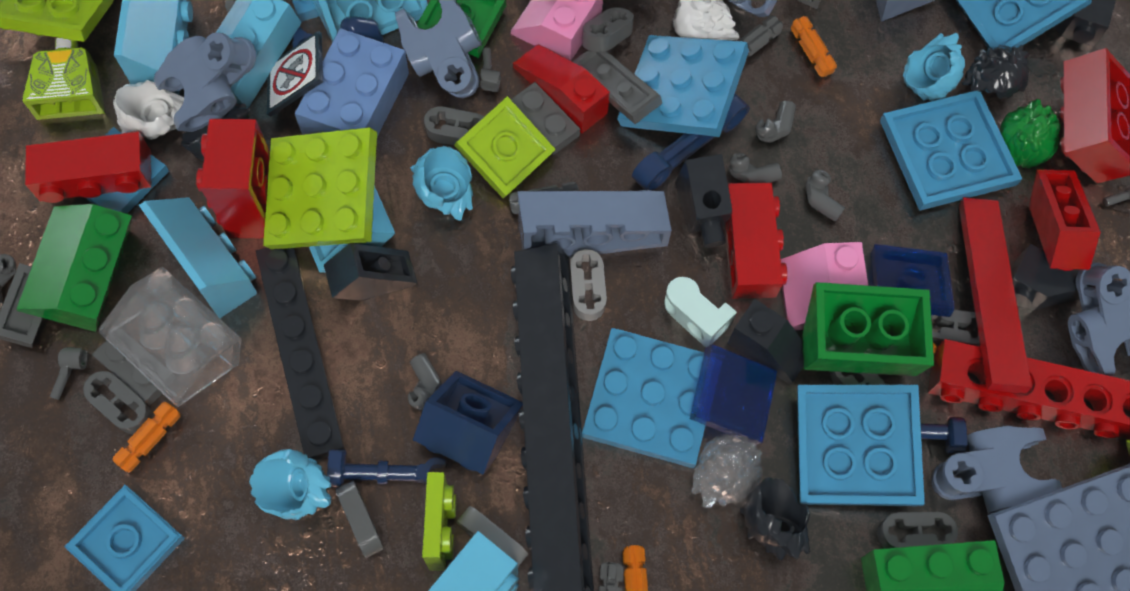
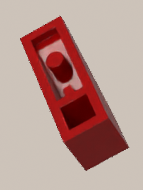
(566, 84)

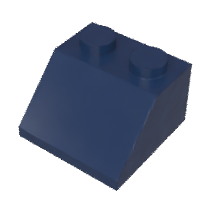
(467, 421)

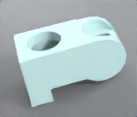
(696, 312)

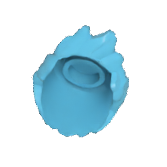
(935, 68)
(443, 181)
(289, 485)

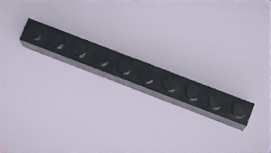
(551, 423)

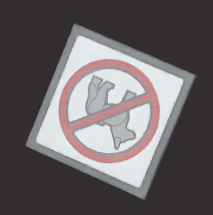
(295, 74)

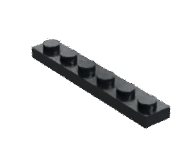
(300, 352)

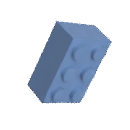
(357, 86)

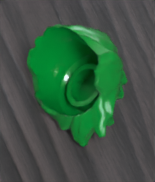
(1031, 134)

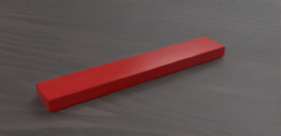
(994, 297)

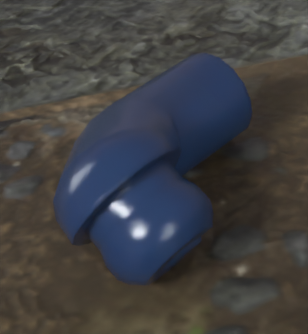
(362, 26)

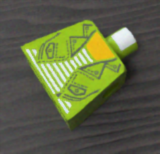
(63, 83)

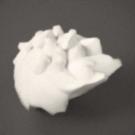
(704, 20)
(146, 109)

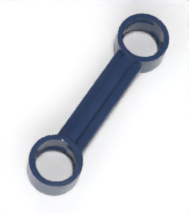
(658, 166)

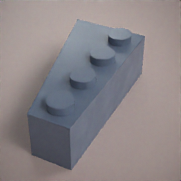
(593, 220)

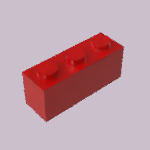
(88, 167)
(1064, 220)
(754, 242)

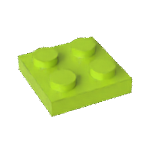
(504, 147)
(439, 507)

